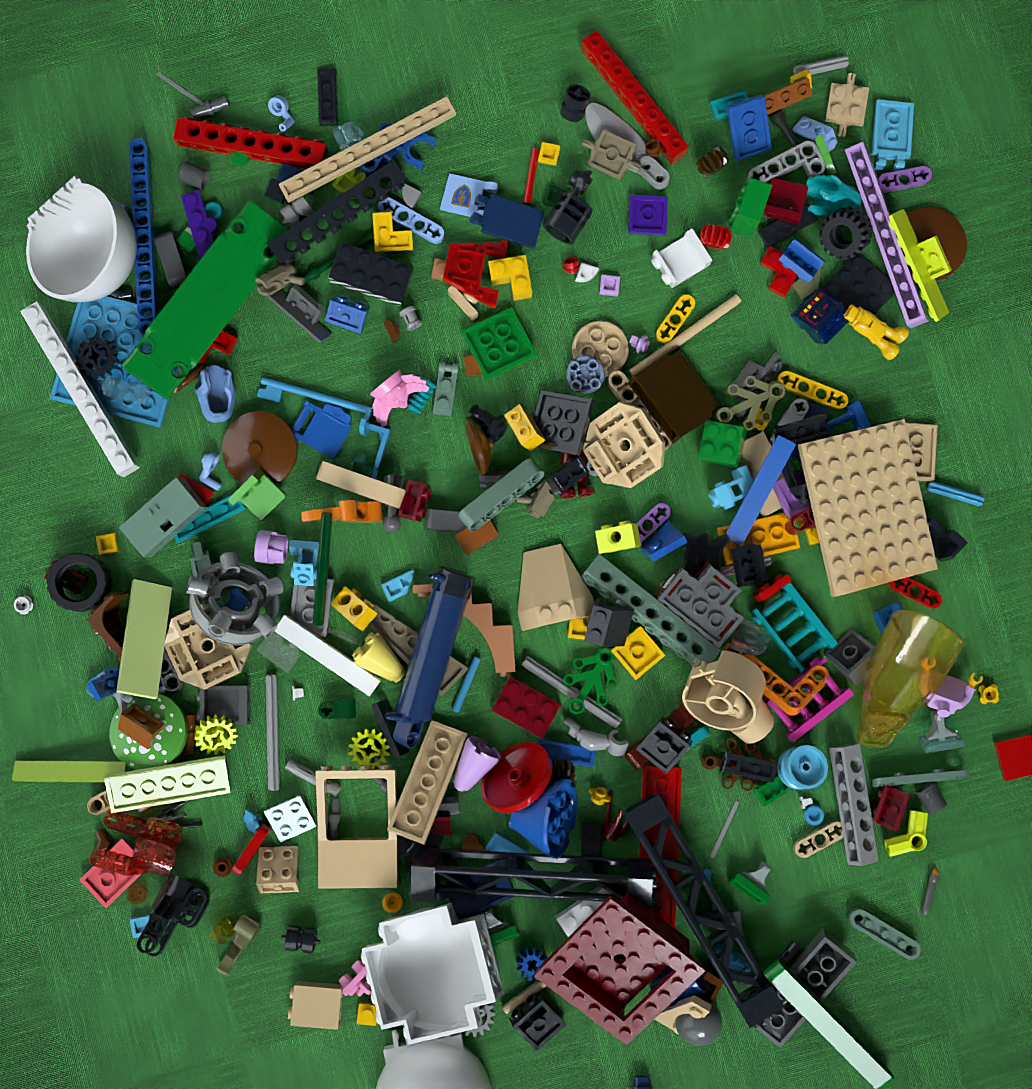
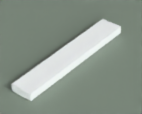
(327, 655)

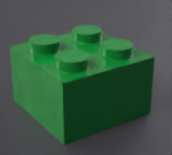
(722, 444)

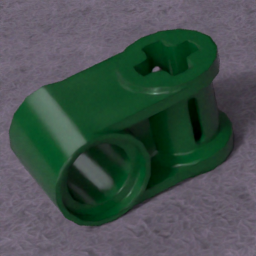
(341, 709)

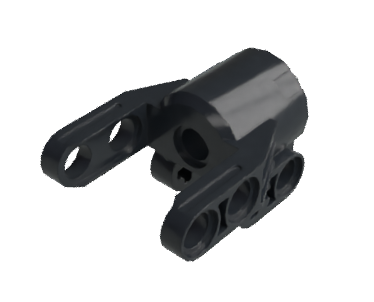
(171, 908)

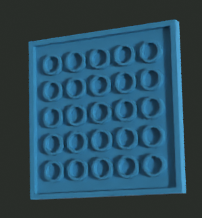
(118, 324)

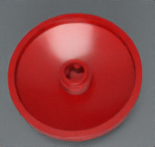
(517, 777)

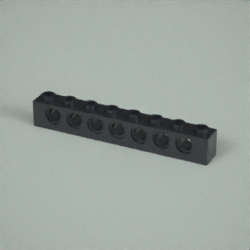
(390, 172)

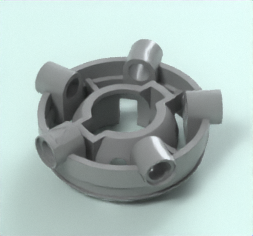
(229, 625)

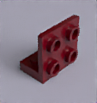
(785, 201)

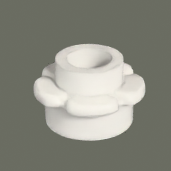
(28, 604)

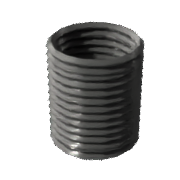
(194, 175)
(931, 798)

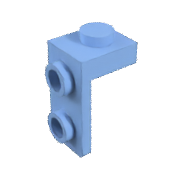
(810, 129)

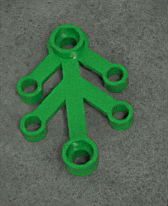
(593, 678)

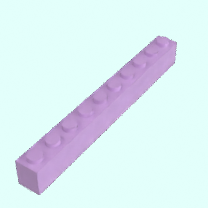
(886, 237)

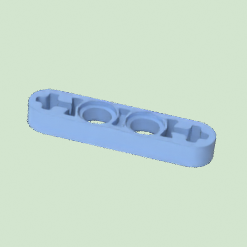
(412, 219)

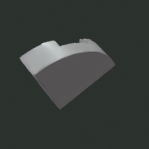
(410, 195)

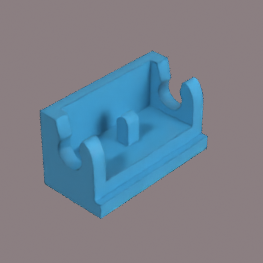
(503, 844)

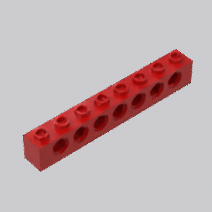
(633, 96)
(187, 126)

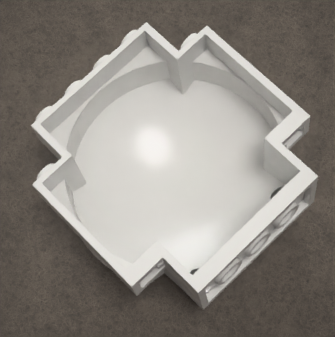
(432, 973)

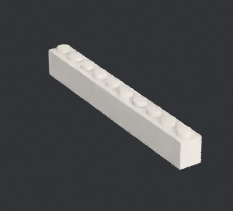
(80, 389)

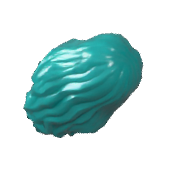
(831, 194)

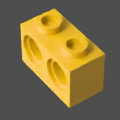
(524, 427)
(353, 608)

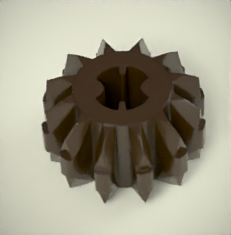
(712, 162)
(562, 769)

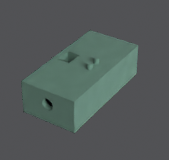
(163, 517)

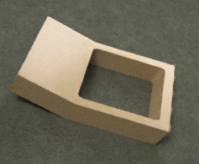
(356, 860)

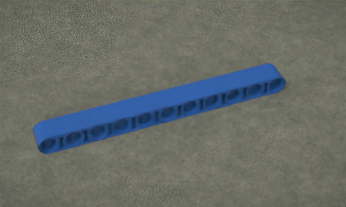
(143, 231)

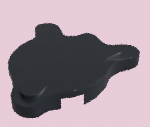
(701, 549)

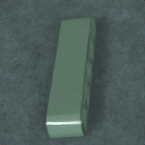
(501, 494)

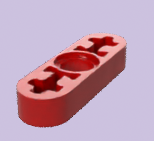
(925, 602)
(251, 849)

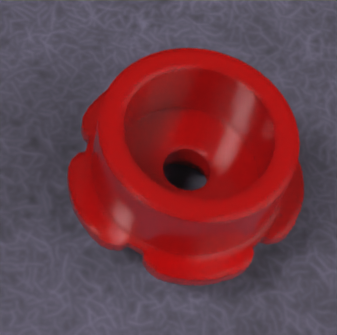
(571, 265)

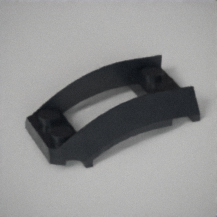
(800, 431)

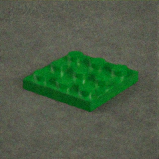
(499, 344)

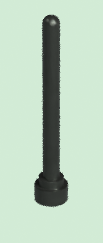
(780, 122)

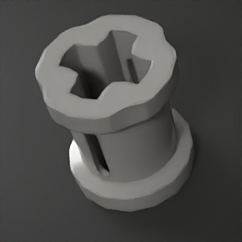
(410, 318)

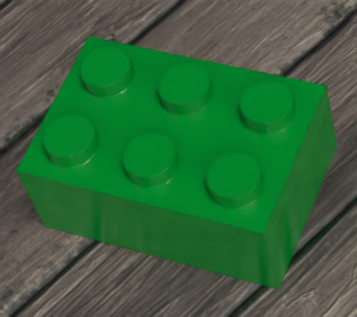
(749, 207)

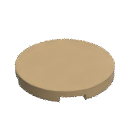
(604, 342)

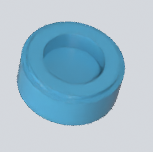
(813, 815)

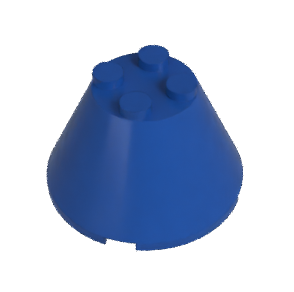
(549, 818)

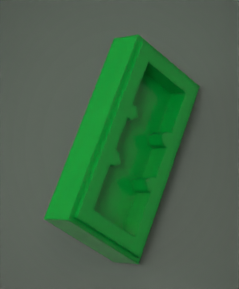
(770, 791)

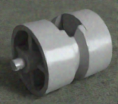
(297, 212)

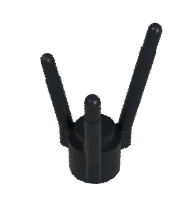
(168, 816)

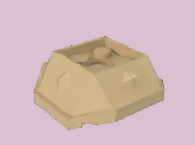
(607, 447)
(193, 662)

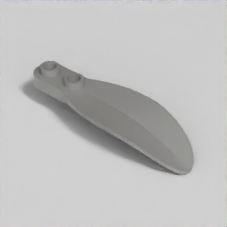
(601, 118)

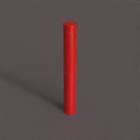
(531, 176)

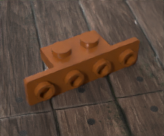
(788, 95)

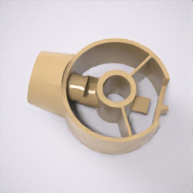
(716, 700)

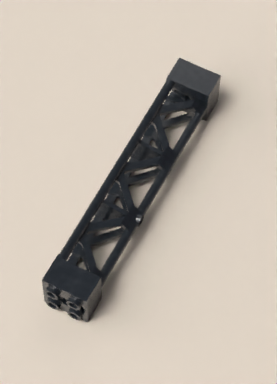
(758, 1000)

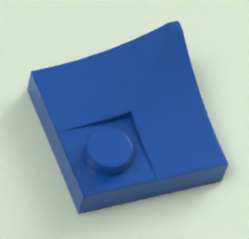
(663, 541)

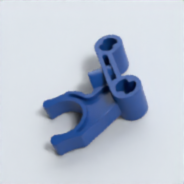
(392, 154)

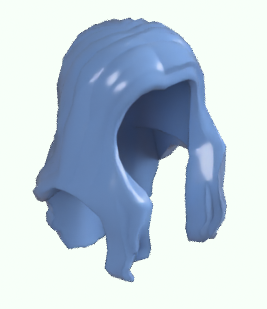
(216, 393)

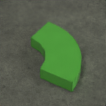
(821, 145)

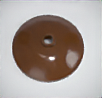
(479, 445)

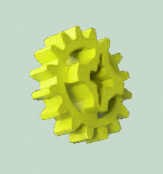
(215, 734)
(371, 741)

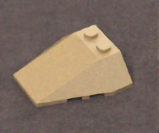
(551, 589)

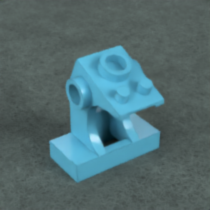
(723, 495)
(307, 553)

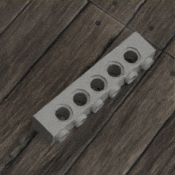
(853, 804)

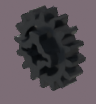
(89, 355)

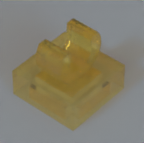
(222, 931)

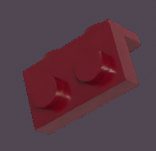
(415, 501)
(890, 808)

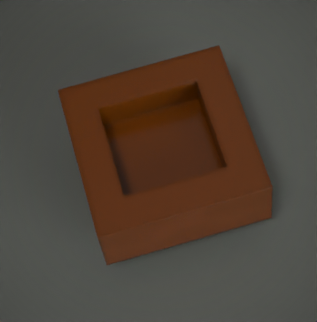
(392, 330)

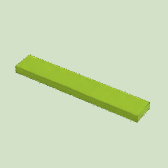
(65, 771)

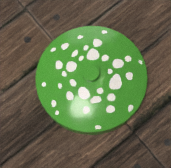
(165, 745)

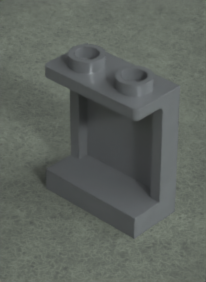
(226, 700)

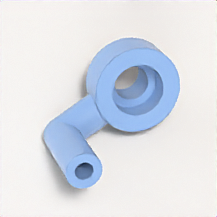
(282, 111)
(209, 462)

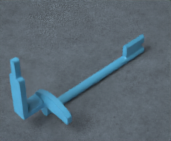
(274, 392)

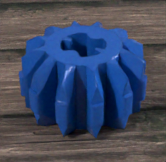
(524, 964)

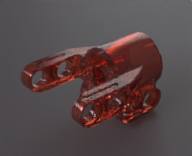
(152, 851)

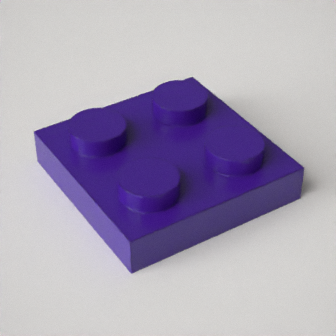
(648, 215)

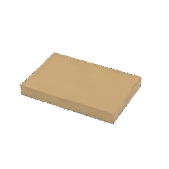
(923, 446)

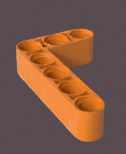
(788, 693)

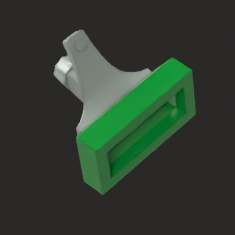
(753, 883)
(499, 931)

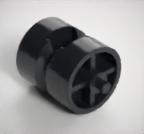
(575, 102)
(305, 939)

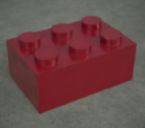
(526, 707)

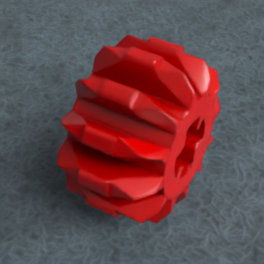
(715, 236)

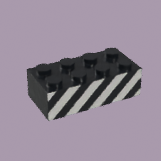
(371, 274)

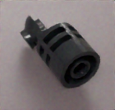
(570, 211)

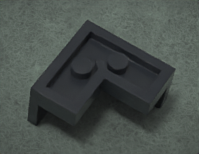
(945, 543)

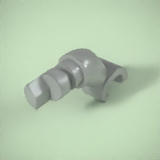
(597, 741)

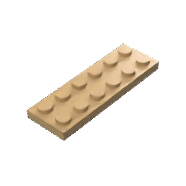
(427, 782)

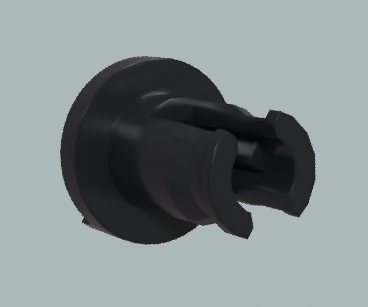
(491, 425)

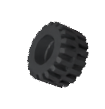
(858, 225)

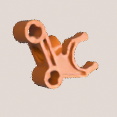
(349, 512)

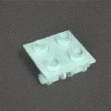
(290, 818)

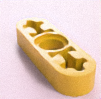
(678, 305)

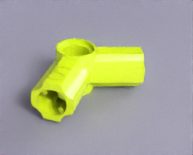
(903, 843)

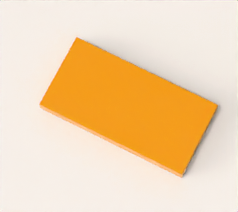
(768, 532)

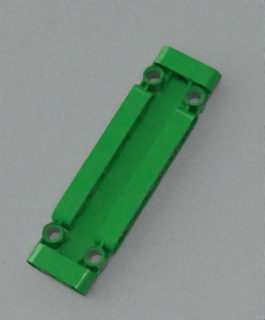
(205, 301)

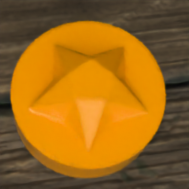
(392, 902)

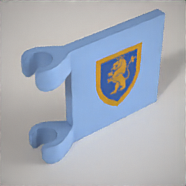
(461, 194)

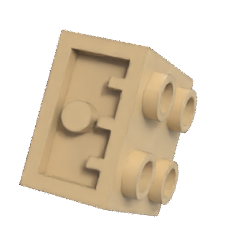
(277, 869)

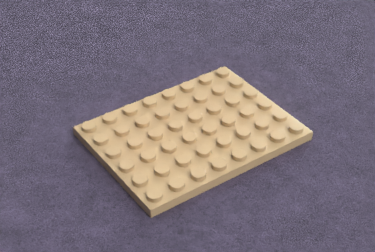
(867, 507)

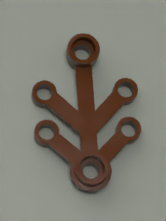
(735, 750)

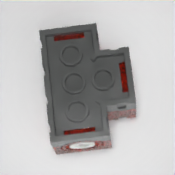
(703, 601)

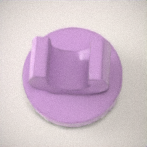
(640, 343)

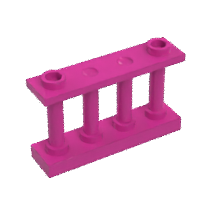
(811, 718)

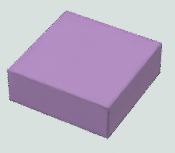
(609, 285)

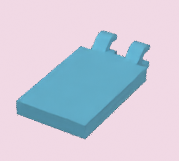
(892, 133)

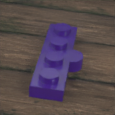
(200, 225)

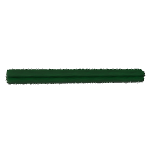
(322, 568)

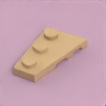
(692, 1005)

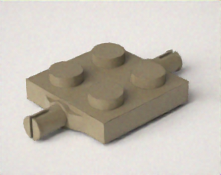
(612, 155)

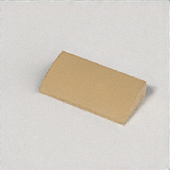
(753, 456)

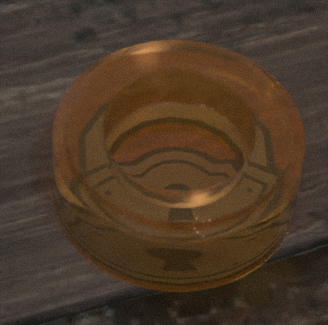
(137, 894)

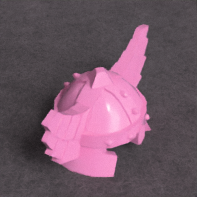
(395, 393)

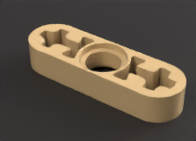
(809, 851)

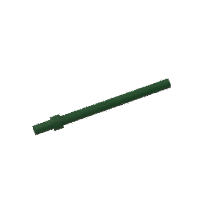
(315, 272)

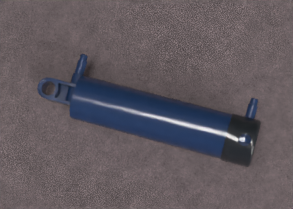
(431, 653)

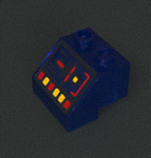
(820, 316)

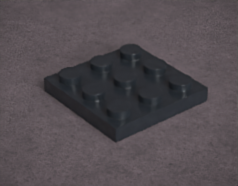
(860, 285)
(563, 421)

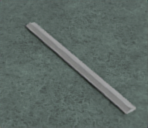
(179, 88)
(722, 834)

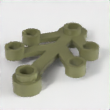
(754, 401)

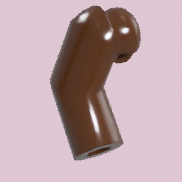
(103, 841)

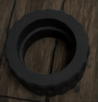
(55, 577)

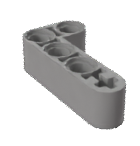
(783, 168)

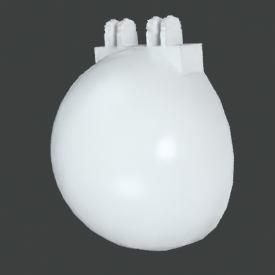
(432, 1065)

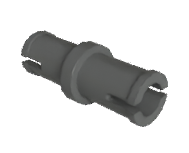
(210, 108)

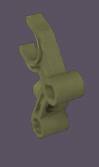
(245, 931)

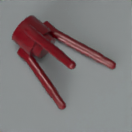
(612, 830)

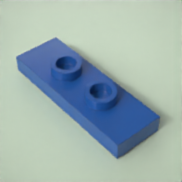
(573, 752)

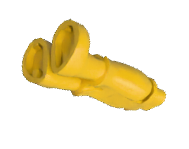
(874, 329)

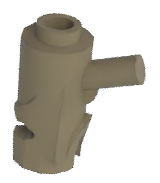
(277, 279)
(539, 501)

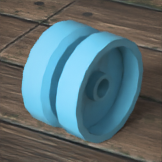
(802, 767)

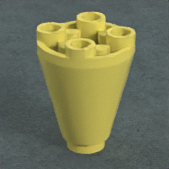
(378, 658)

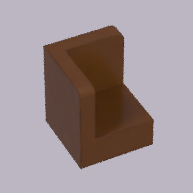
(712, 983)

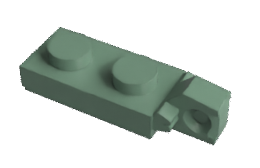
(200, 560)

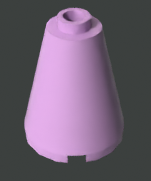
(474, 763)

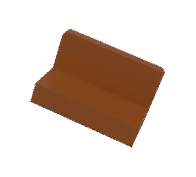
(472, 540)
(140, 725)

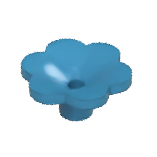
(252, 820)

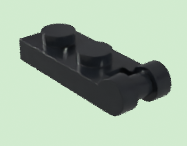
(749, 767)

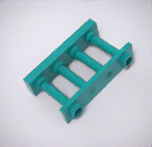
(812, 625)

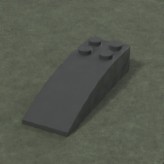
(820, 969)

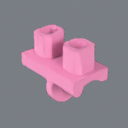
(358, 983)

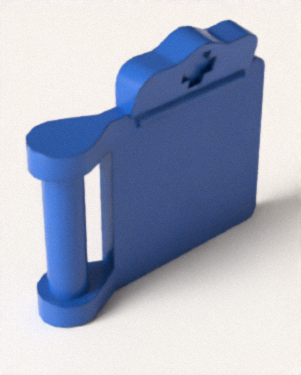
(326, 429)

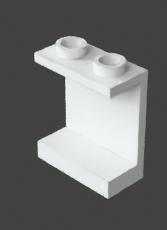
(681, 259)

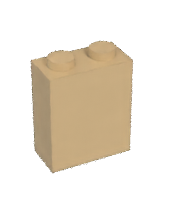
(316, 1005)

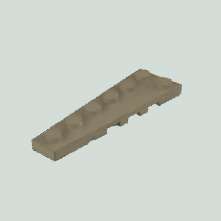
(403, 640)

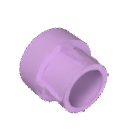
(271, 547)

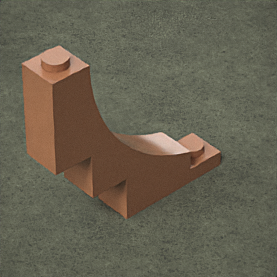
(498, 637)

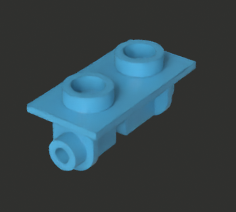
(737, 960)

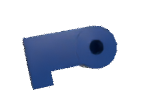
(237, 601)

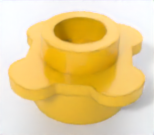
(992, 689)
(599, 795)

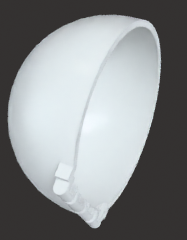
(80, 243)

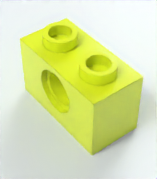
(629, 537)

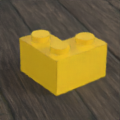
(512, 271)

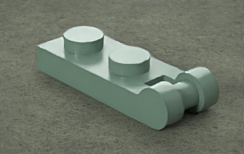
(445, 389)

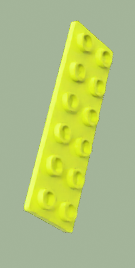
(926, 262)

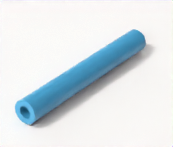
(466, 684)

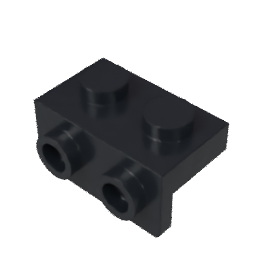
(749, 564)

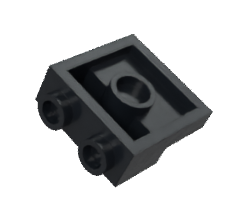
(665, 744)
(536, 1021)

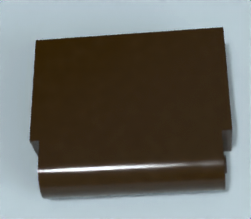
(674, 395)

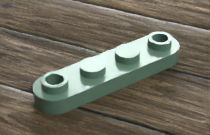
(884, 933)

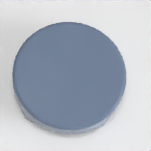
(585, 374)

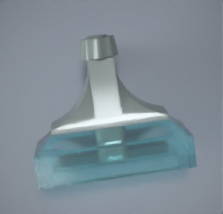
(940, 736)

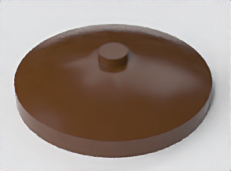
(934, 221)
(259, 442)

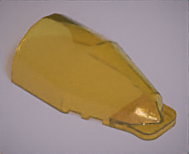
(903, 672)

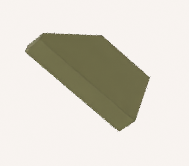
(804, 288)

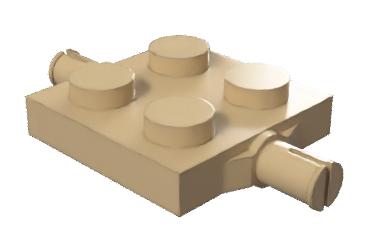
(847, 104)

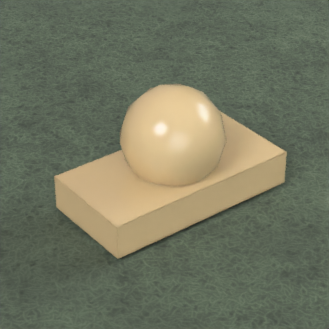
(464, 301)

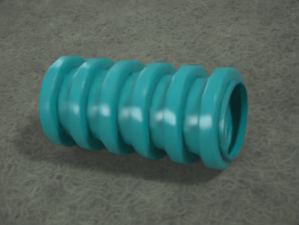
(420, 398)

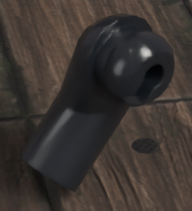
(121, 295)

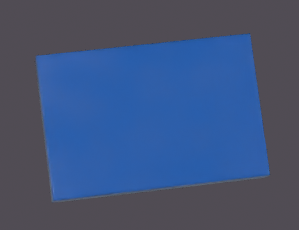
(749, 127)

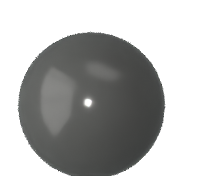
(700, 1030)

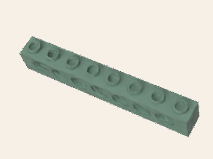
(646, 602)

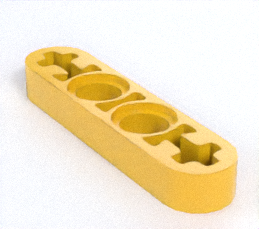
(812, 388)

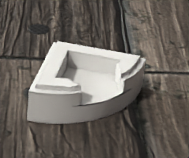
(586, 272)

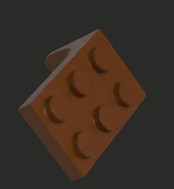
(106, 621)

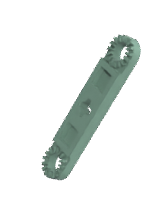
(937, 776)

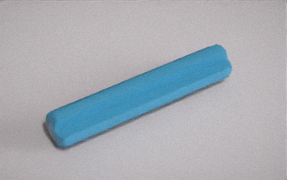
(955, 493)

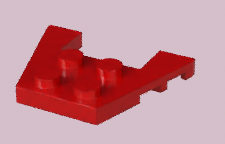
(465, 268)

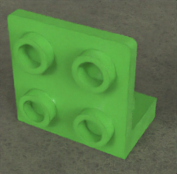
(258, 494)

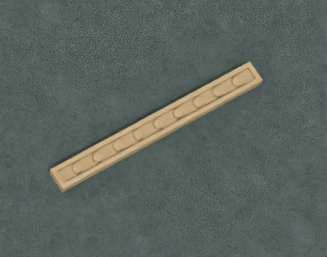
(367, 149)

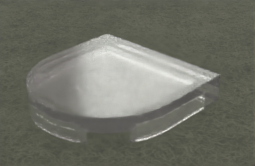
(749, 638)

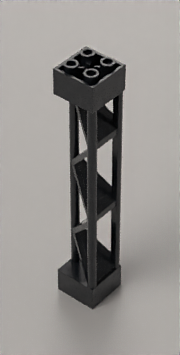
(432, 862)

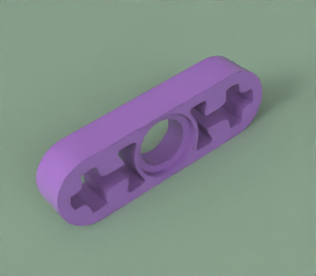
(907, 172)
(661, 519)

